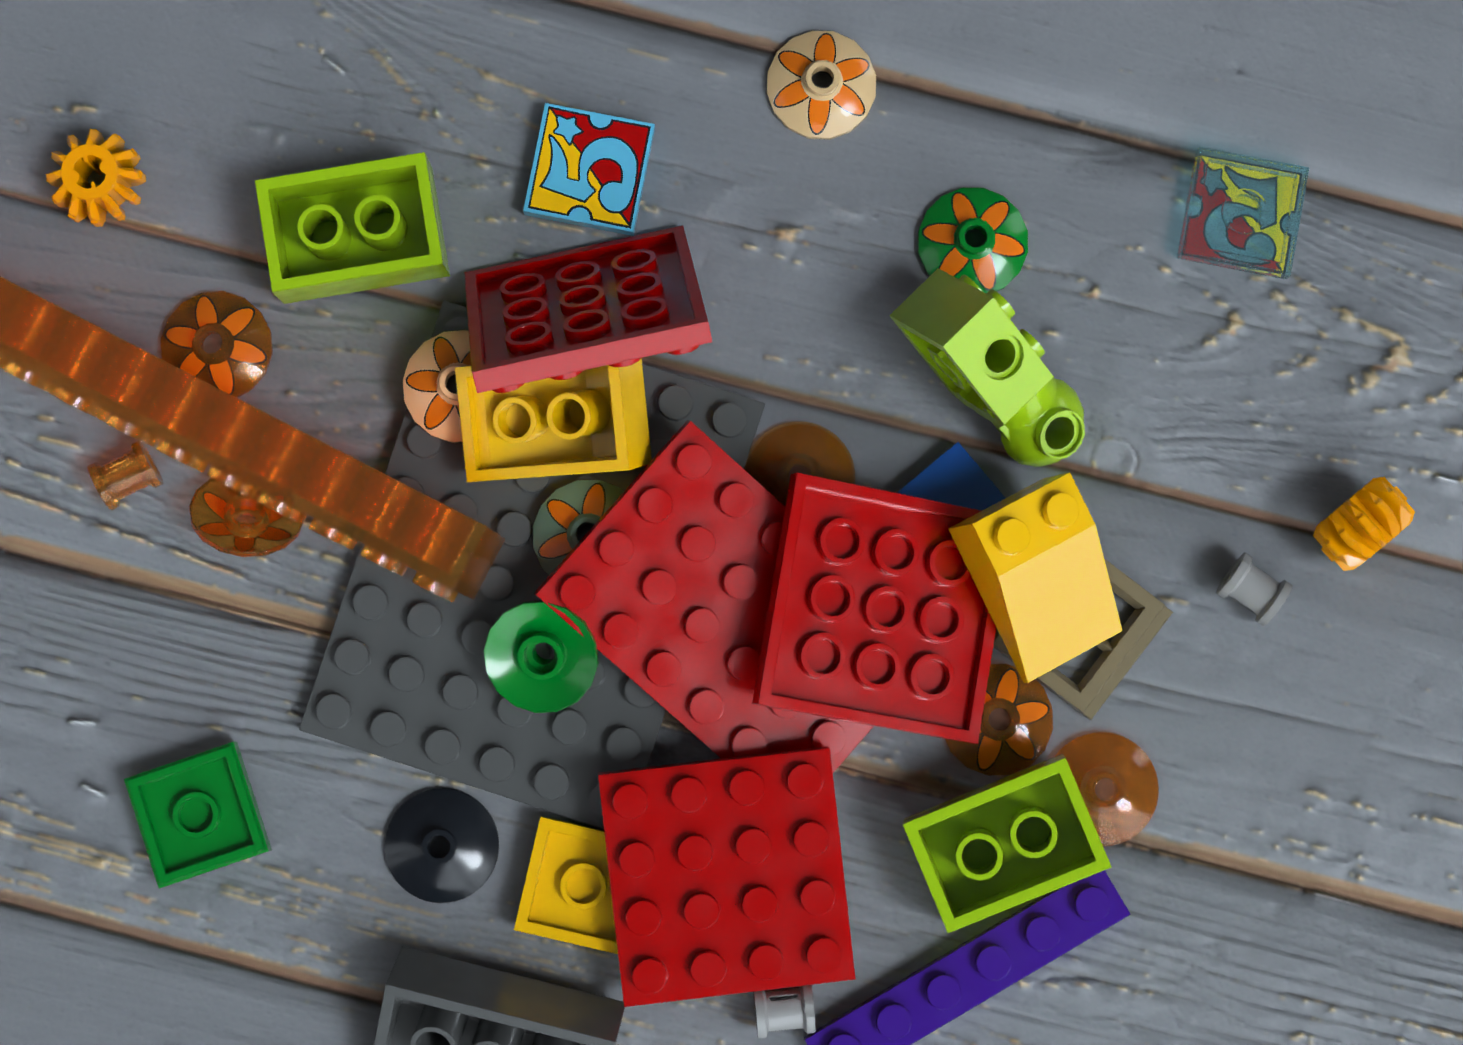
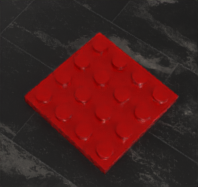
(584, 310)
(875, 613)
(726, 876)

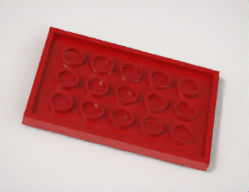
(682, 596)

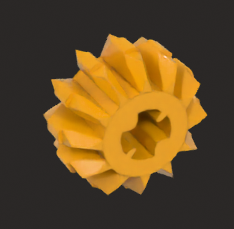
(94, 199)
(1364, 523)

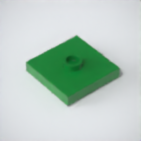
(197, 814)

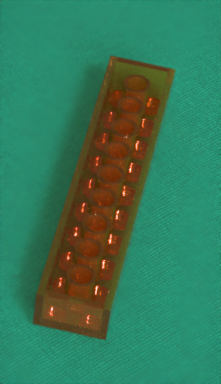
(243, 446)

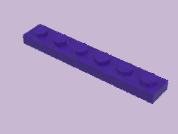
(979, 967)

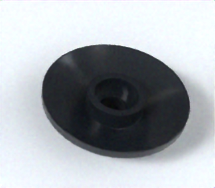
(471, 839)

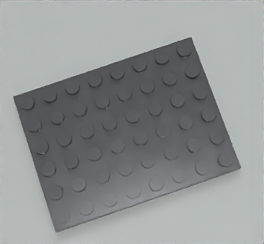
(410, 666)

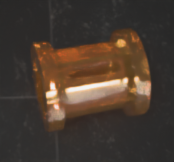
(125, 475)

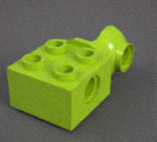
(993, 367)

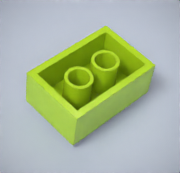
(352, 228)
(1006, 843)

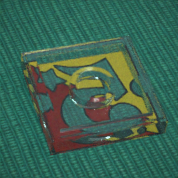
(1243, 213)

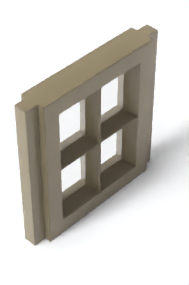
(1117, 655)

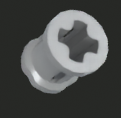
(1254, 589)
(784, 1010)

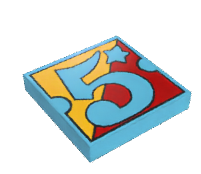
(589, 169)

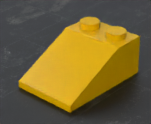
(555, 425)
(1041, 574)

